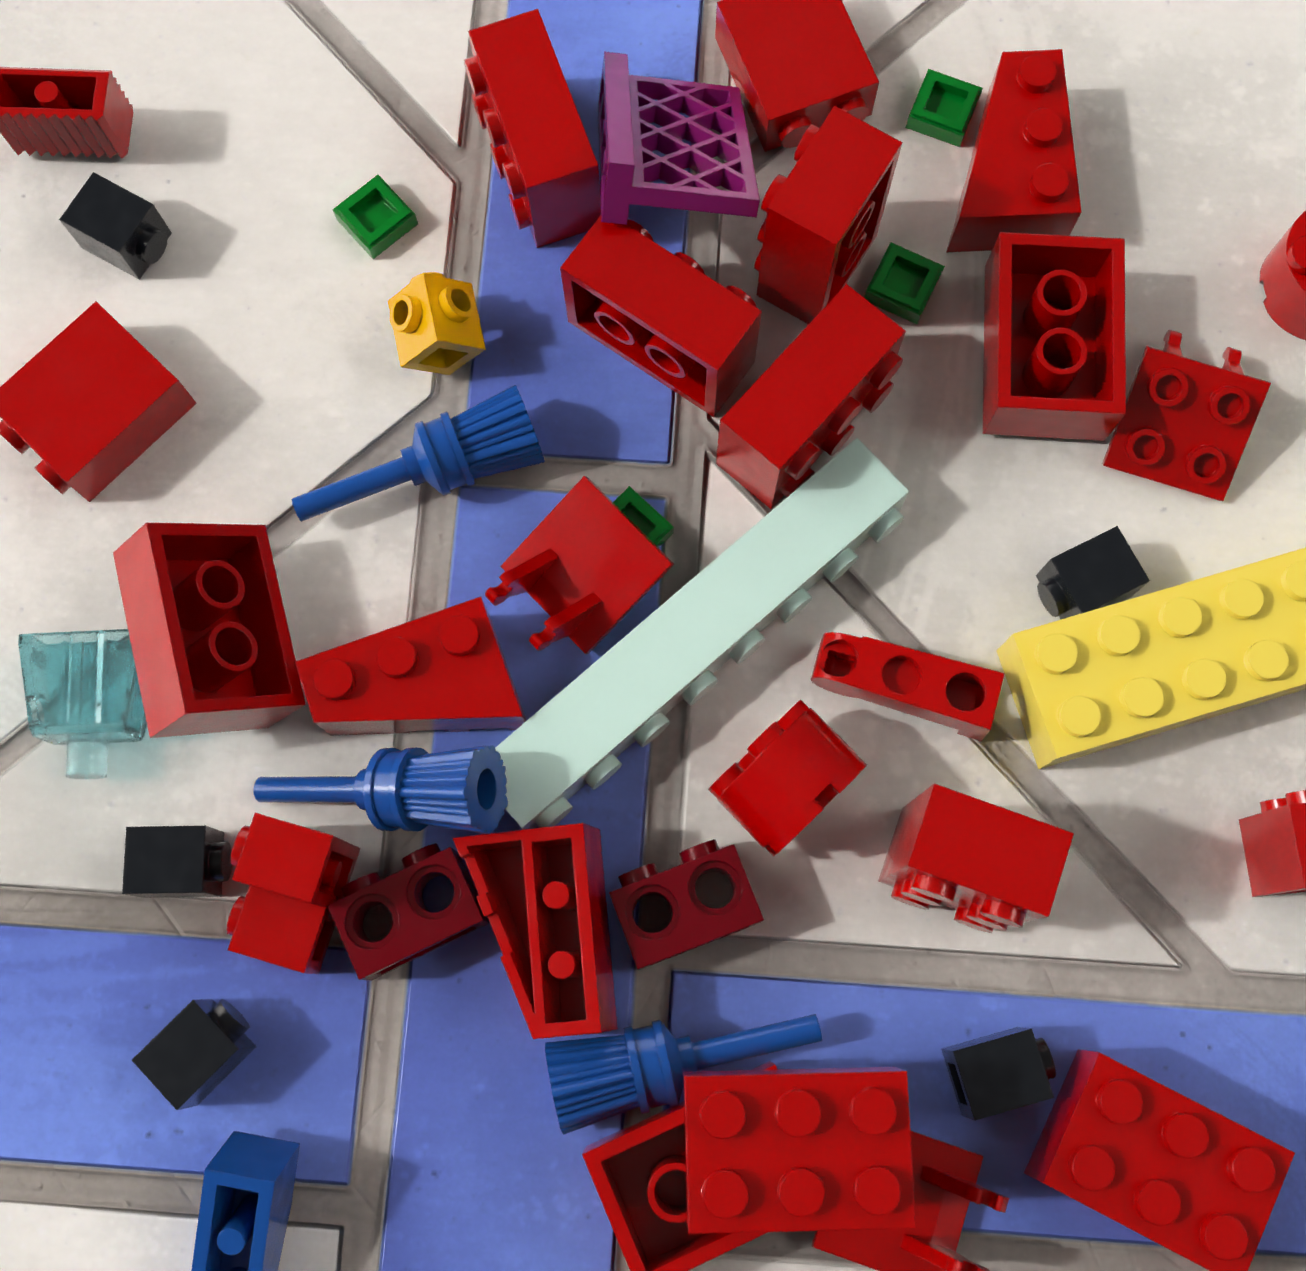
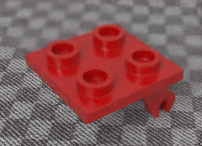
(1186, 420)
(582, 568)
(942, 1192)

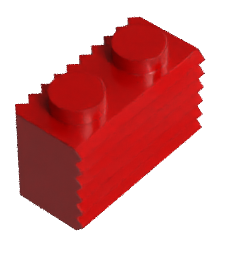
(64, 112)

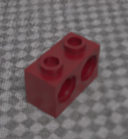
(691, 921)
(414, 927)

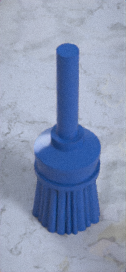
(444, 453)
(409, 789)
(647, 1064)

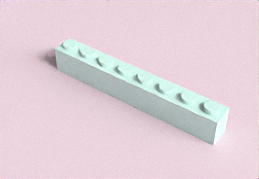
(696, 632)

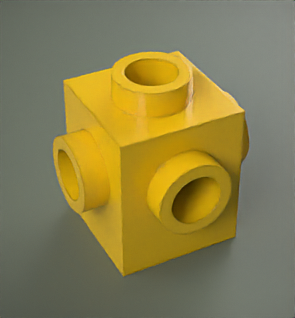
(436, 324)

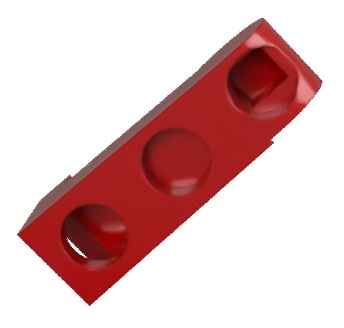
(909, 682)

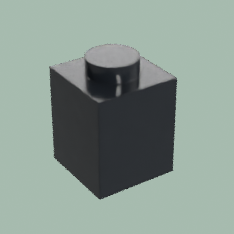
(116, 226)
(1090, 576)
(175, 861)
(195, 1051)
(1000, 1072)

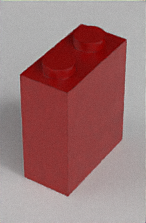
(794, 64)
(90, 404)

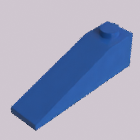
(245, 1204)

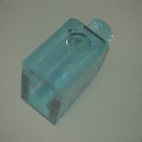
(82, 694)

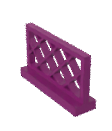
(629, 138)

